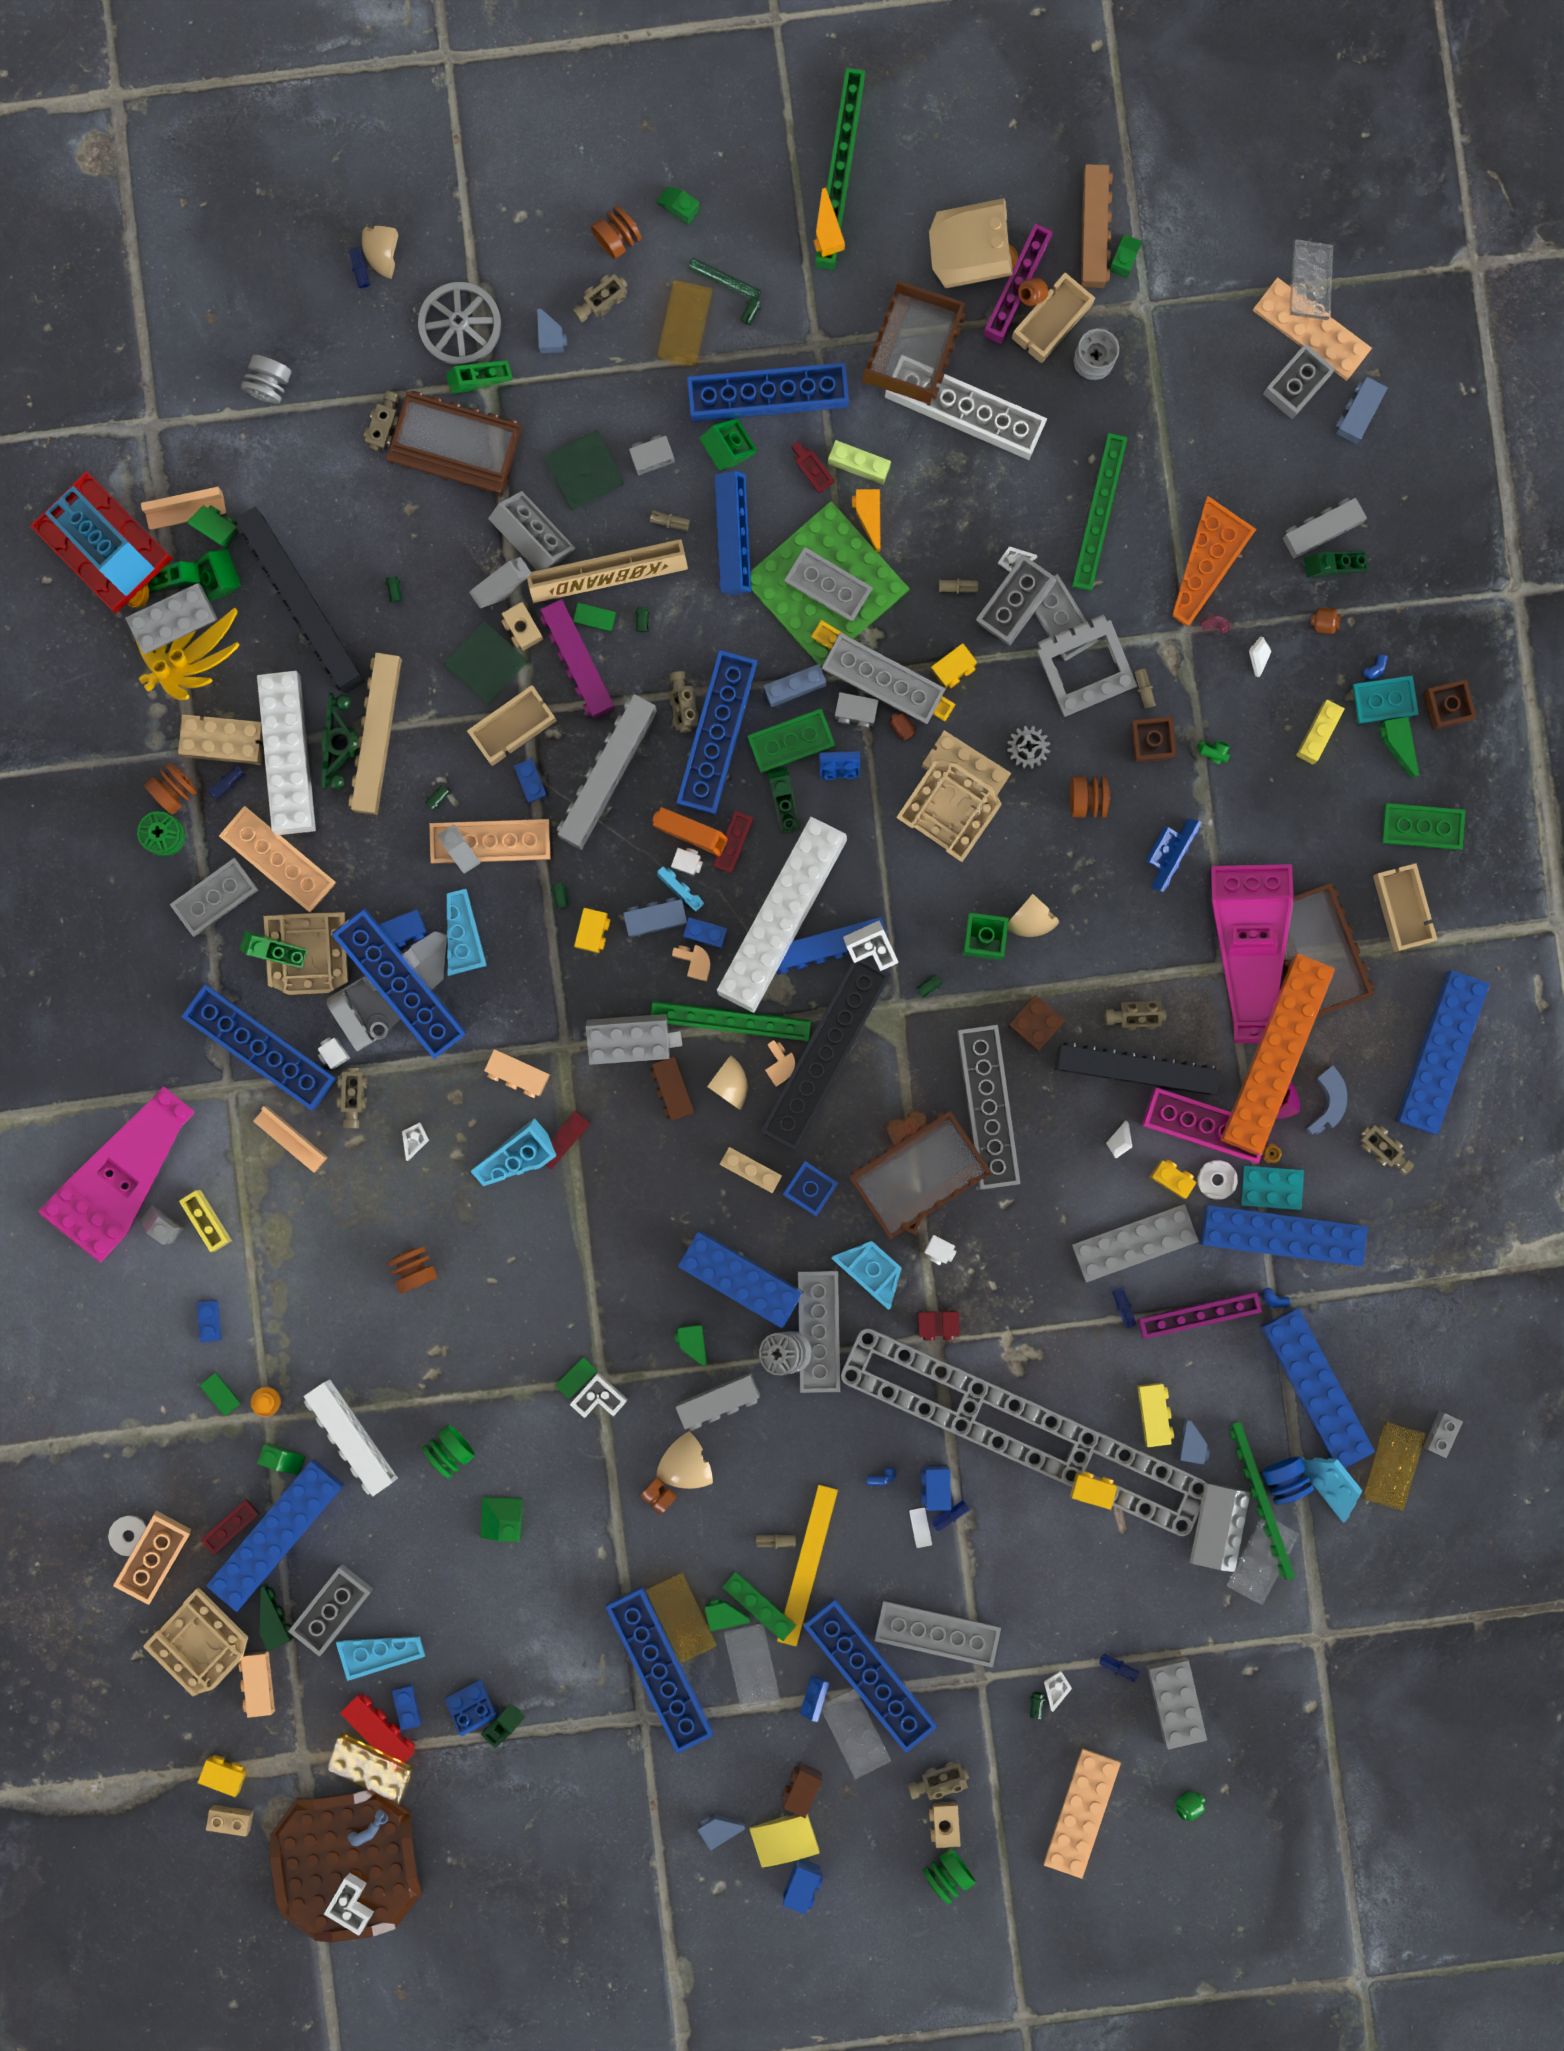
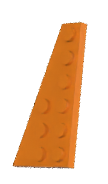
(1214, 549)

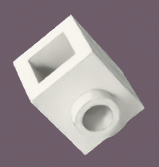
(687, 861)
(332, 1053)
(940, 1250)

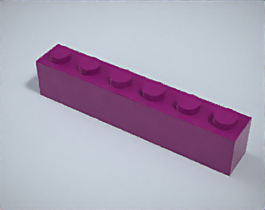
(1023, 270)
(577, 658)
(1199, 1315)

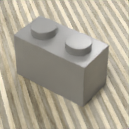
(651, 454)
(856, 709)

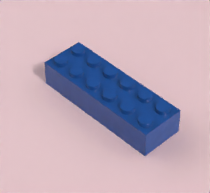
(741, 1279)

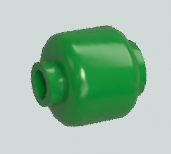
(1190, 1805)

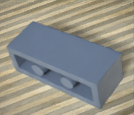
(1360, 410)
(795, 685)
(655, 917)

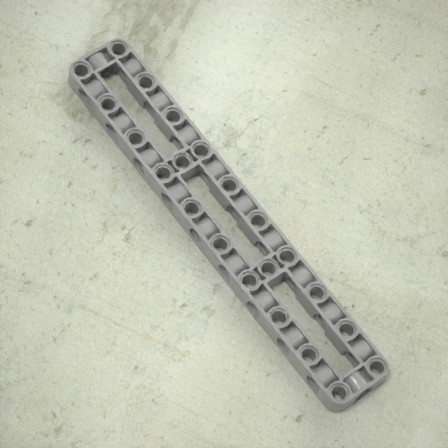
(1030, 1413)

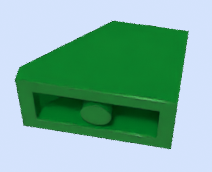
(679, 204)
(1125, 256)
(692, 1342)
(281, 1459)
(724, 1615)

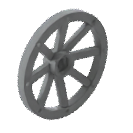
(460, 328)

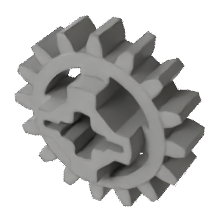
(1019, 749)

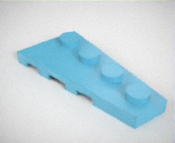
(464, 942)
(373, 1655)

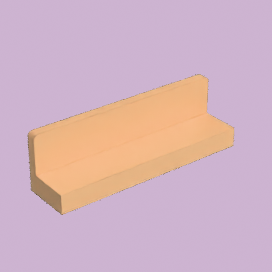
(182, 507)
(290, 1139)

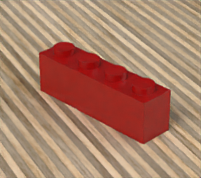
(376, 1729)

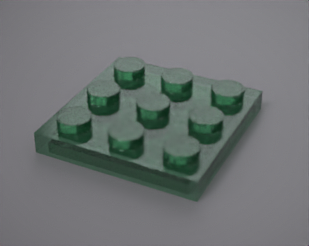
(584, 470)
(486, 663)

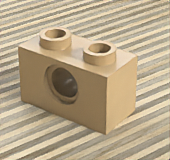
(515, 616)
(229, 1820)
(945, 1837)

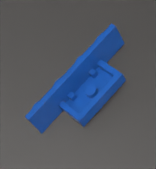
(1169, 851)

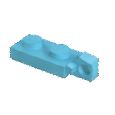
(680, 889)

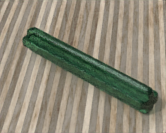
(724, 279)

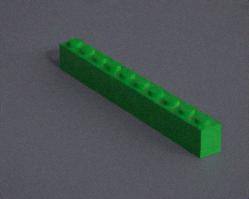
(843, 151)

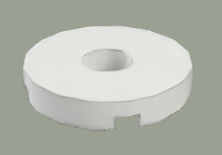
(1205, 1177)
(117, 1531)

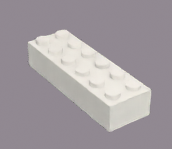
(350, 1438)

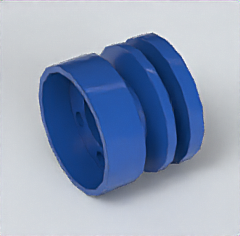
(1286, 1477)

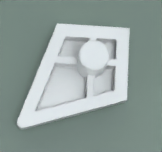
(1012, 556)
(1259, 655)
(414, 1139)
(1120, 1140)
(1056, 1688)

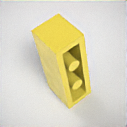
(1320, 732)
(205, 1220)
(1155, 1414)

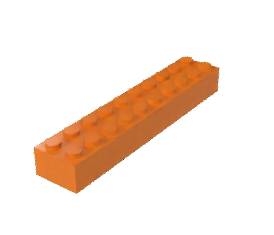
(1277, 1054)

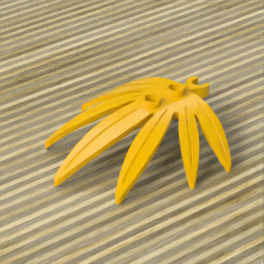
(172, 667)

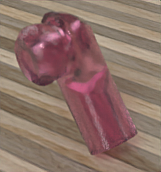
(1216, 621)

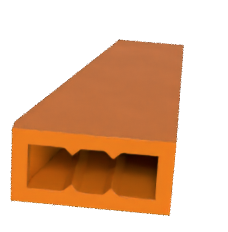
(690, 831)

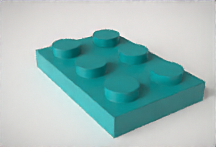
(1385, 699)
(1272, 1187)

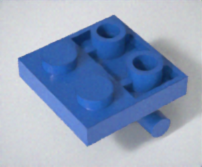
(839, 765)
(471, 1708)

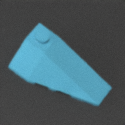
(523, 1151)

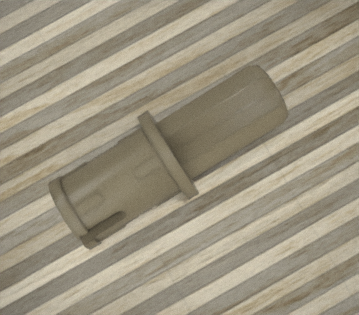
(669, 520)
(958, 586)
(1145, 688)
(775, 1541)

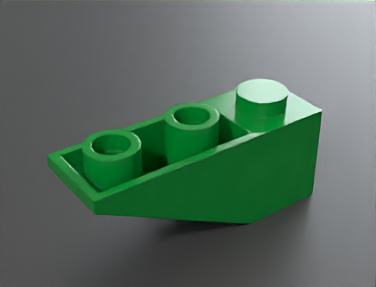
(273, 949)

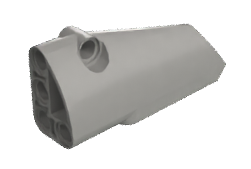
(362, 1006)

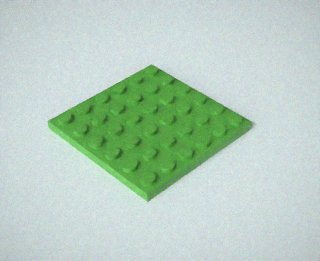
(840, 543)

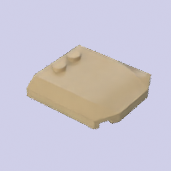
(970, 244)
(951, 807)
(325, 960)
(198, 1644)

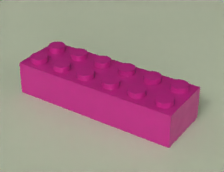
(1191, 1122)

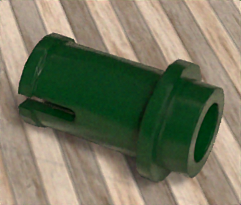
(751, 310)
(393, 588)
(642, 619)
(437, 797)
(559, 895)
(929, 985)
(1037, 1700)

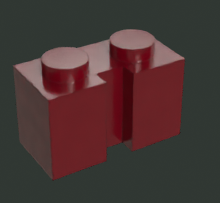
(938, 1324)

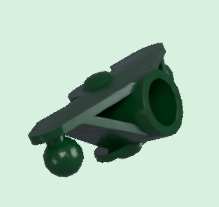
(328, 739)

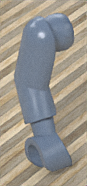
(359, 1838)

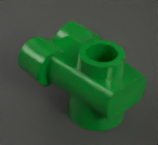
(1216, 752)

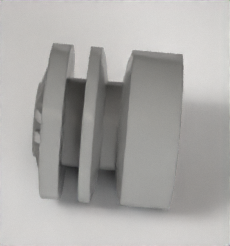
(1101, 345)
(267, 376)
(794, 1352)

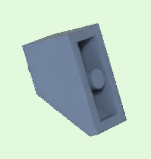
(550, 334)
(1192, 1445)
(719, 1829)

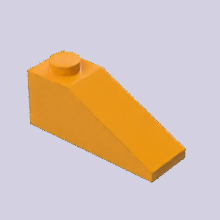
(828, 233)
(868, 512)

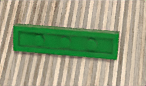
(759, 1606)

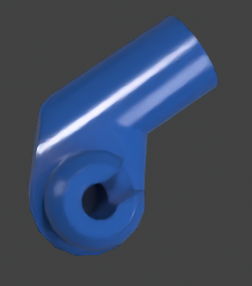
(1377, 670)
(1274, 1301)
(882, 1480)

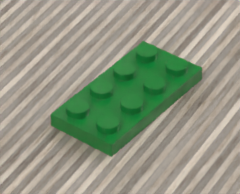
(791, 741)
(1423, 826)

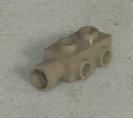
(601, 294)
(380, 425)
(686, 704)
(1137, 1014)
(352, 1092)
(1381, 1144)
(940, 1782)

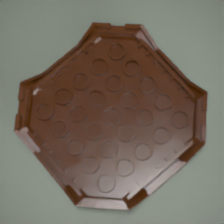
(314, 1857)

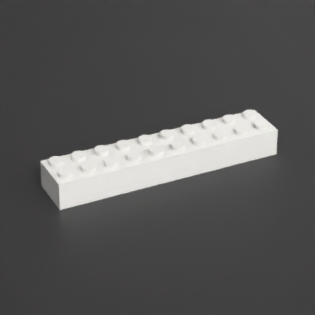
(782, 914)

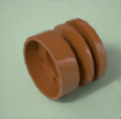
(613, 234)
(170, 788)
(1089, 796)
(412, 1269)

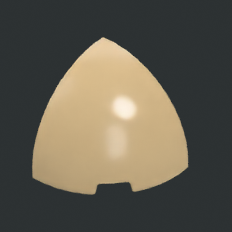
(379, 248)
(1032, 919)
(731, 1083)
(684, 1465)

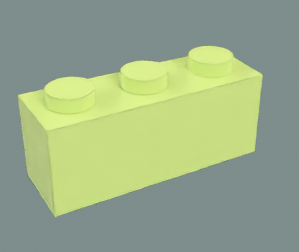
(859, 462)

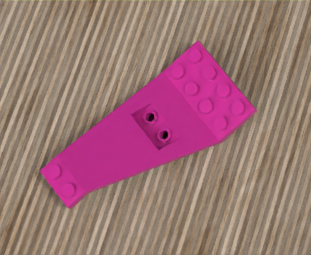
(1252, 904)
(95, 1207)

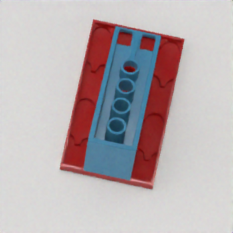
(101, 542)

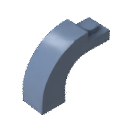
(1336, 1100)

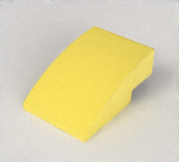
(784, 1840)

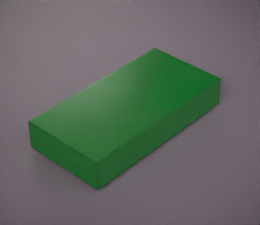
(594, 617)
(576, 1377)
(220, 1394)

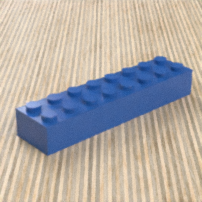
(768, 392)
(717, 733)
(398, 983)
(259, 1047)
(1442, 1052)
(1283, 1235)
(1317, 1387)
(275, 1535)
(659, 1669)
(870, 1674)

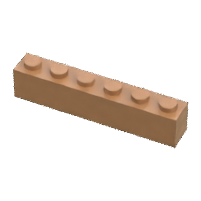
(1095, 226)

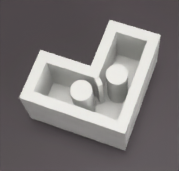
(871, 941)
(600, 1392)
(345, 1907)

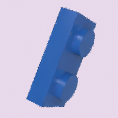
(530, 780)
(209, 1321)
(814, 1698)
(406, 1707)

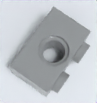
(1442, 1434)

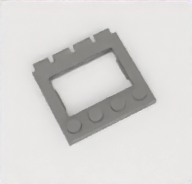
(1099, 690)

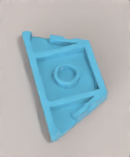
(872, 1270)
(1333, 1484)

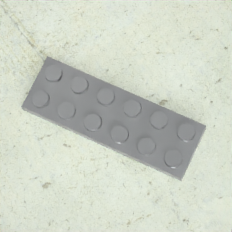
(883, 678)
(1135, 1243)
(821, 1327)
(937, 1633)

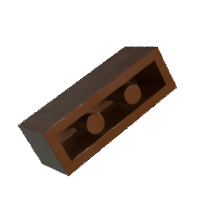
(672, 1089)

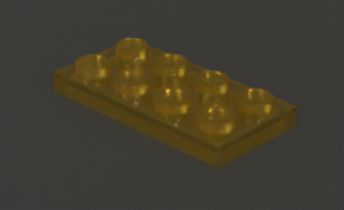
(685, 323)
(1394, 1466)
(681, 1617)
(370, 1768)

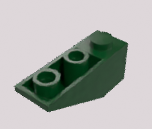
(1335, 563)
(783, 800)
(272, 1623)

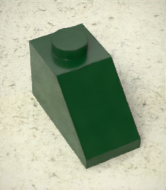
(503, 1725)

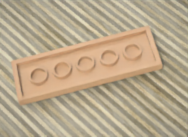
(1325, 337)
(497, 840)
(277, 859)
(1082, 1813)

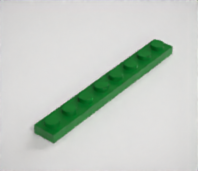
(1099, 512)
(733, 1020)
(1263, 1509)

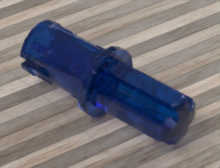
(359, 268)
(226, 782)
(1124, 1307)
(950, 1516)
(1119, 1667)

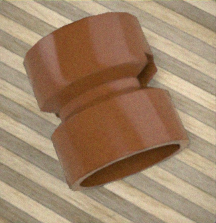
(658, 1496)

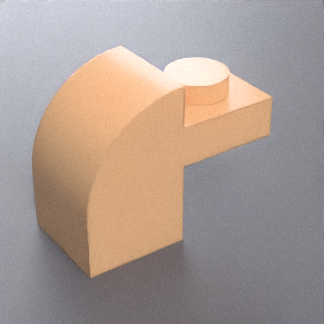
(700, 961)
(784, 1067)

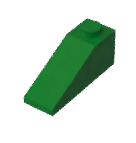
(478, 376)
(175, 577)
(1399, 741)

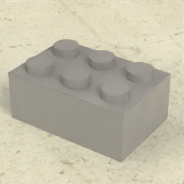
(1298, 381)

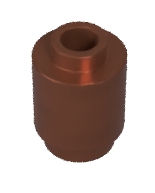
(902, 726)

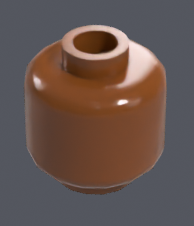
(1033, 291)
(1326, 620)

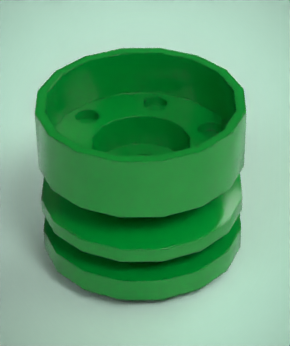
(169, 841)
(445, 1454)
(949, 1876)

